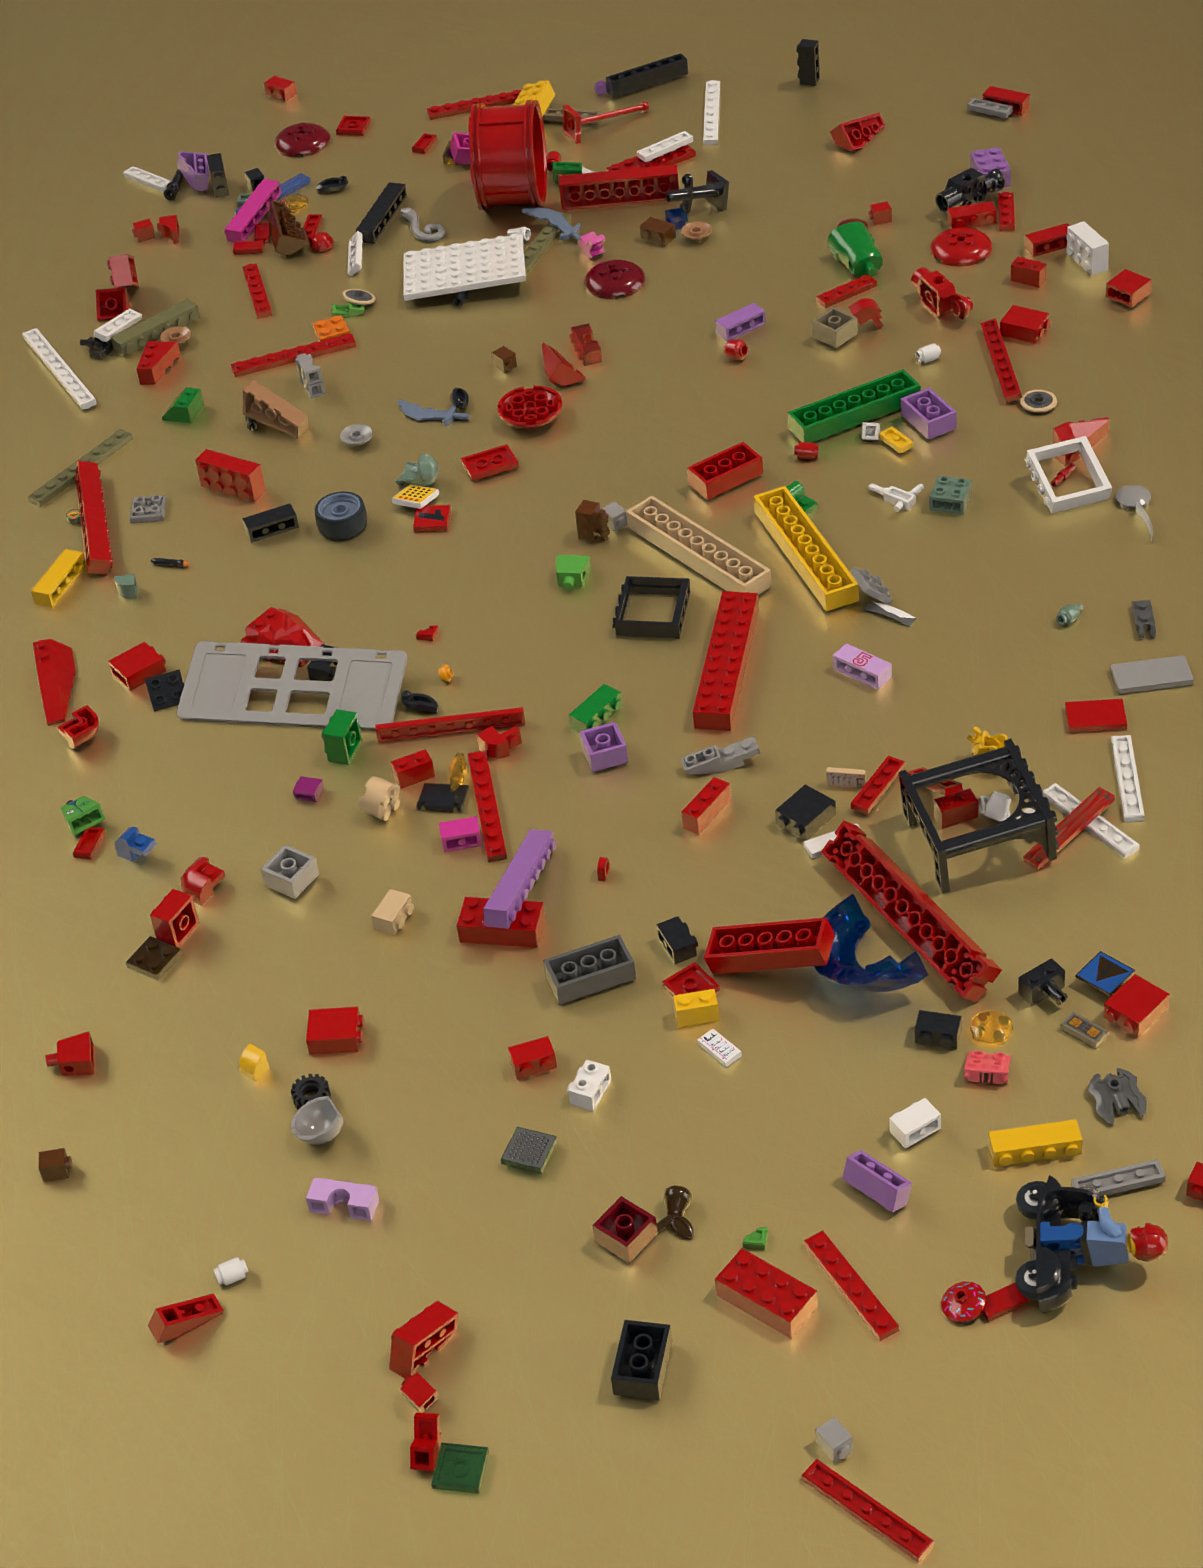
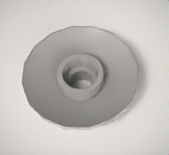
(356, 434)

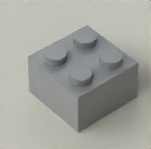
(290, 871)

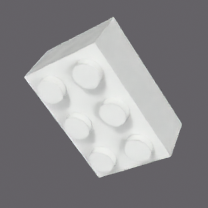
(1087, 248)

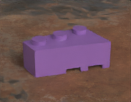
(194, 168)

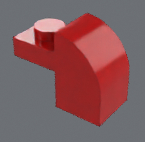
(865, 310)
(498, 744)
(426, 1442)

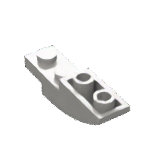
(719, 760)

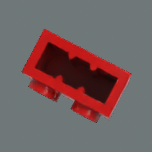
(1128, 288)

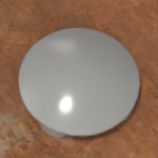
(1130, 494)

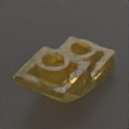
(456, 770)

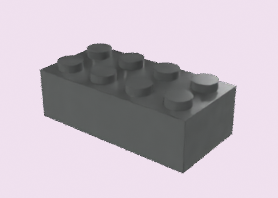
(589, 969)

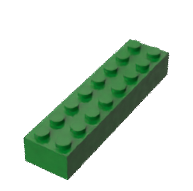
(851, 407)

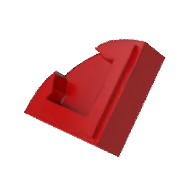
(428, 634)

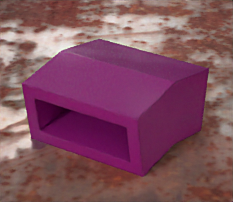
(308, 789)

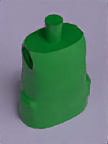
(855, 248)

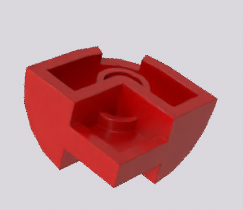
(81, 727)
(200, 880)

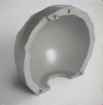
(317, 1121)

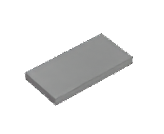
(1151, 674)

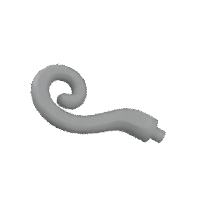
(410, 215)

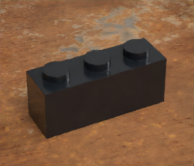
(808, 62)
(270, 522)

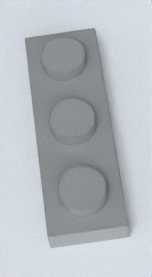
(990, 108)

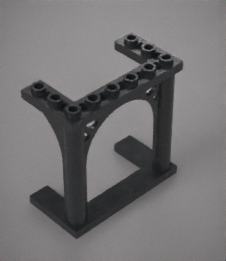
(1001, 762)

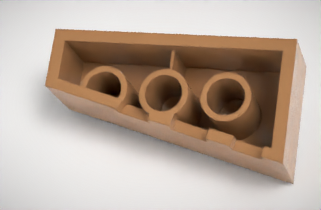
(272, 410)

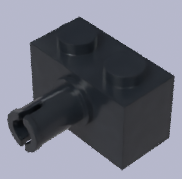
(1043, 982)

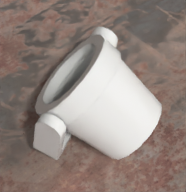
(996, 806)

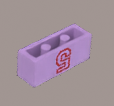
(862, 666)

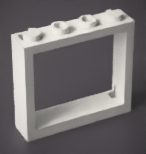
(1056, 504)

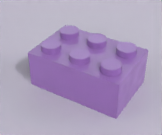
(990, 159)
(928, 413)

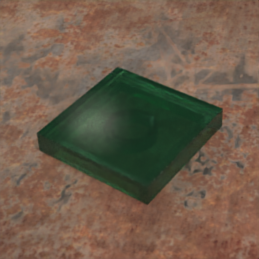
(460, 1467)

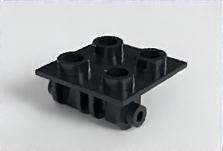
(165, 689)

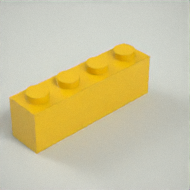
(58, 578)
(1035, 1142)

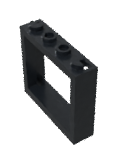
(652, 585)

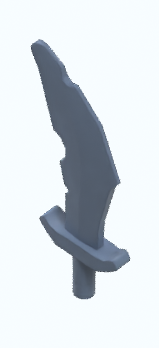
(556, 220)
(417, 413)

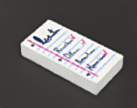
(719, 1048)

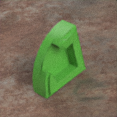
(756, 1239)

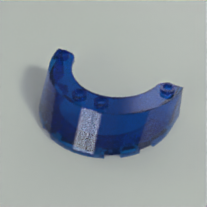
(842, 966)

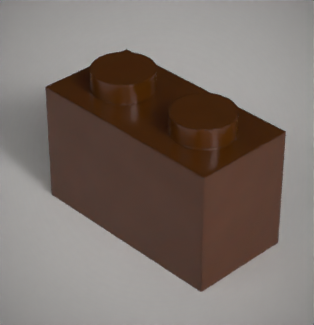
(657, 231)

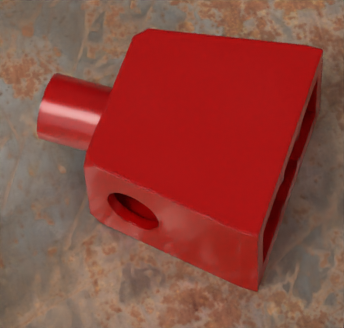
(74, 1055)

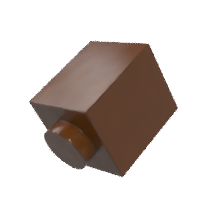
(504, 359)
(54, 1164)

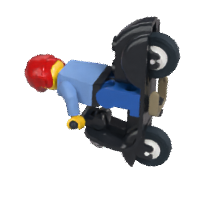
(1059, 1249)

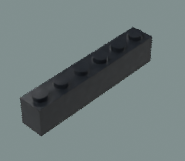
(647, 75)
(382, 212)

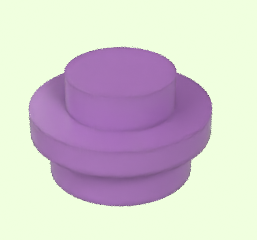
(600, 87)

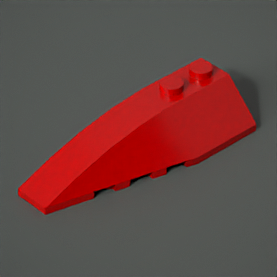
(55, 675)

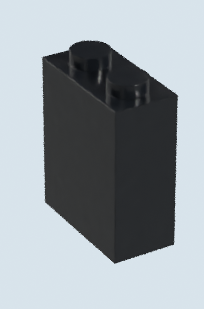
(217, 175)
(805, 812)

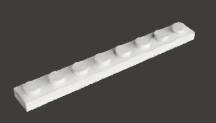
(711, 115)

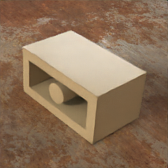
(392, 912)

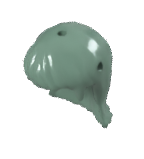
(420, 473)

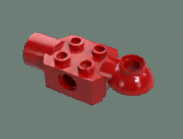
(940, 294)

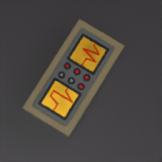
(1084, 1029)

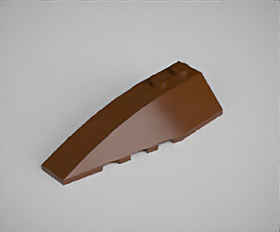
(285, 231)

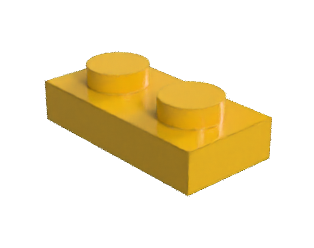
(896, 440)

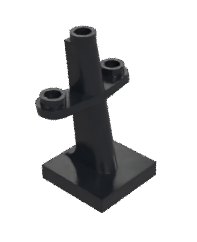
(714, 191)

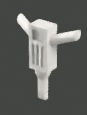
(898, 497)

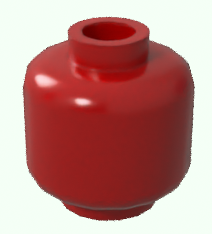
(735, 350)

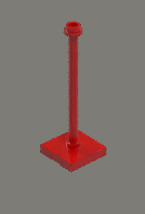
(572, 120)

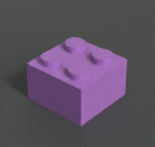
(603, 746)

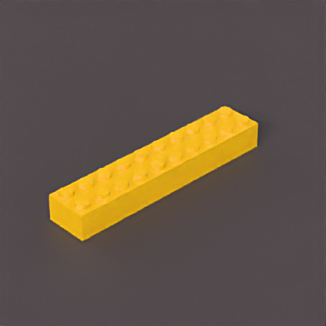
(806, 548)

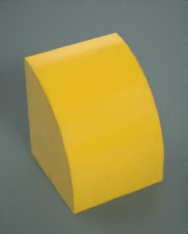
(253, 1062)

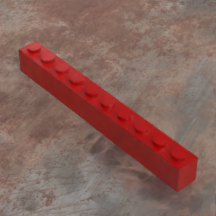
(93, 518)

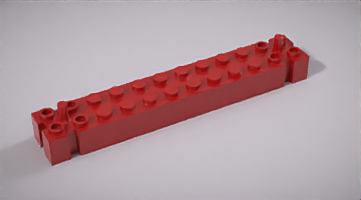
(911, 912)

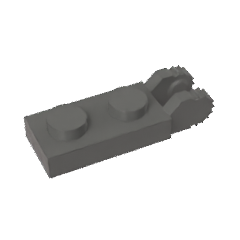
(1143, 617)

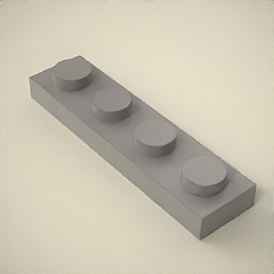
(1123, 1178)

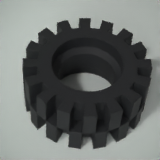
(306, 1085)

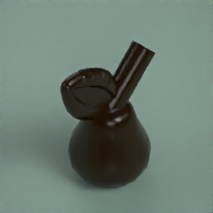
(677, 1201)

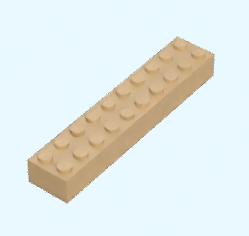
(697, 547)

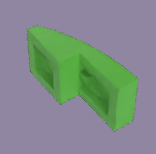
(347, 311)

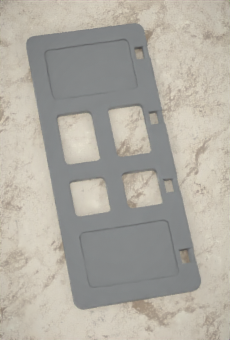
(222, 682)

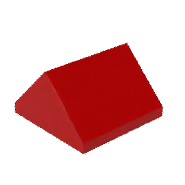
(111, 303)

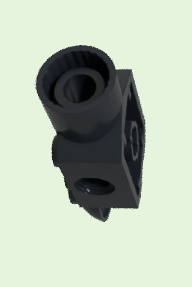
(969, 188)

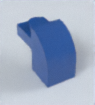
(133, 844)

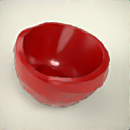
(321, 242)

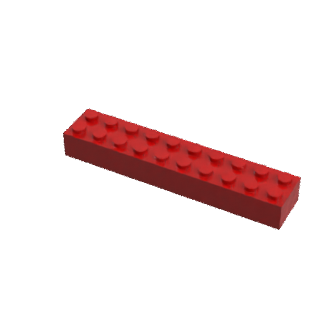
(726, 661)

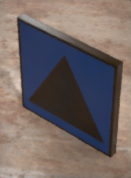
(1105, 973)

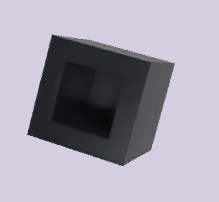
(253, 178)

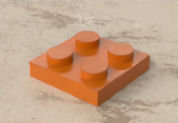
(330, 328)

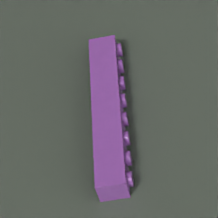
(519, 878)

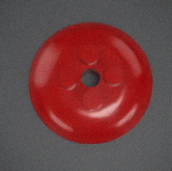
(961, 246)
(530, 407)

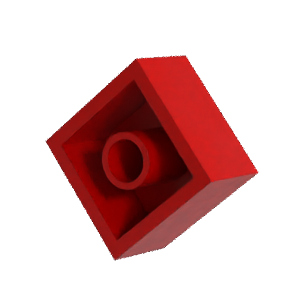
(174, 918)

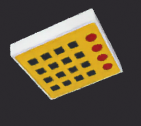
(415, 496)

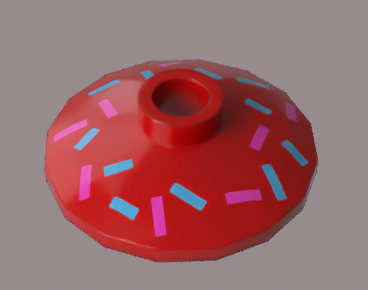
(966, 1308)

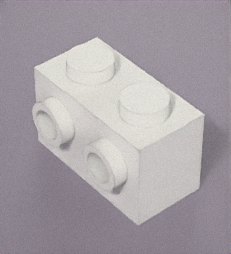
(589, 1085)
(915, 1123)

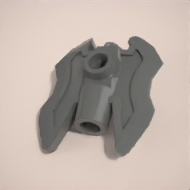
(1117, 1092)

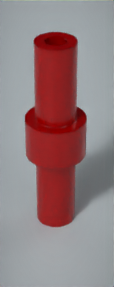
(1063, 474)

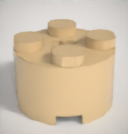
(380, 798)

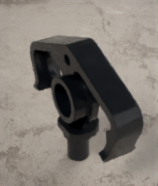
(106, 347)

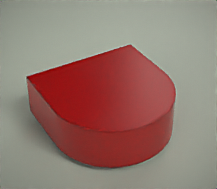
(603, 868)

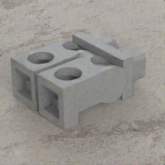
(310, 376)

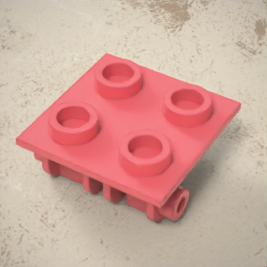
(995, 1063)

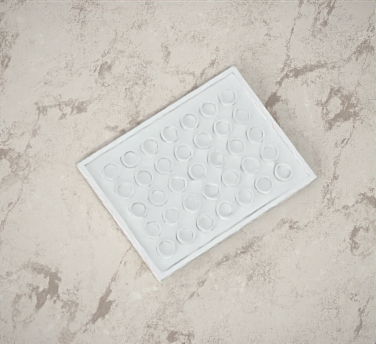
(464, 266)

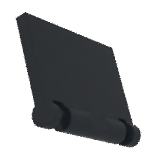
(441, 797)

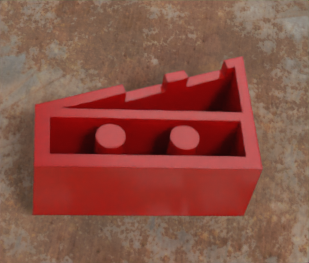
(155, 360)
(420, 1336)

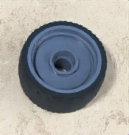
(340, 515)

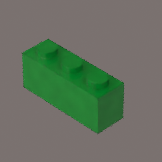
(596, 709)

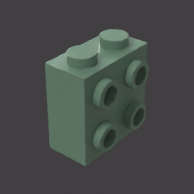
(950, 495)

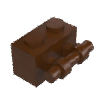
(591, 521)

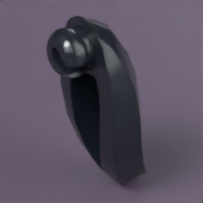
(332, 184)
(459, 398)
(419, 701)

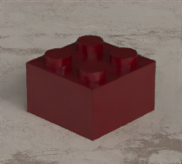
(625, 1229)

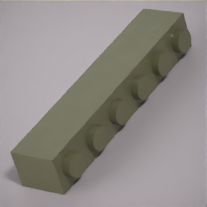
(152, 327)

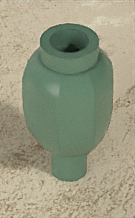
(1068, 614)

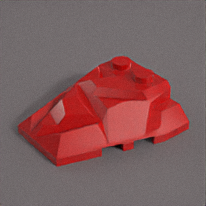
(280, 628)

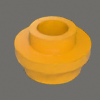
(445, 673)

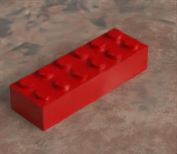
(769, 946)

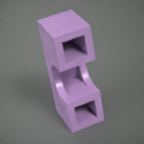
(327, 1193)

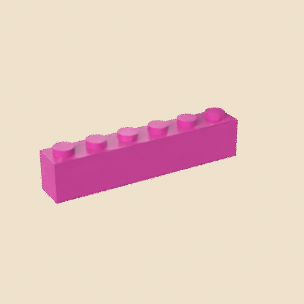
(252, 211)

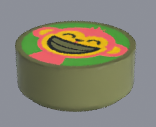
(73, 516)

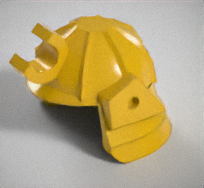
(984, 743)

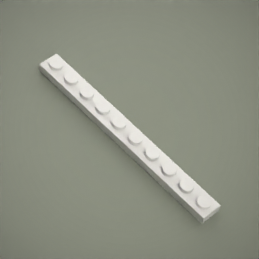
(59, 369)

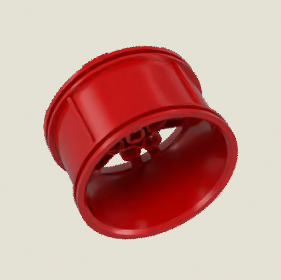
(508, 155)

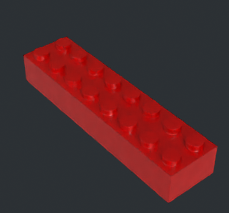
(617, 187)

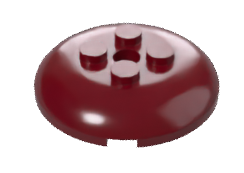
(302, 139)
(614, 279)

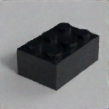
(641, 1359)

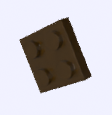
(154, 958)

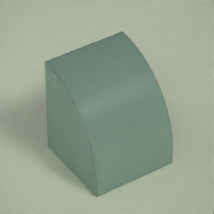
(126, 586)

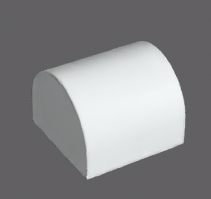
(870, 431)

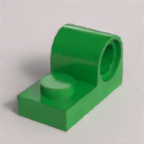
(565, 168)
(798, 492)

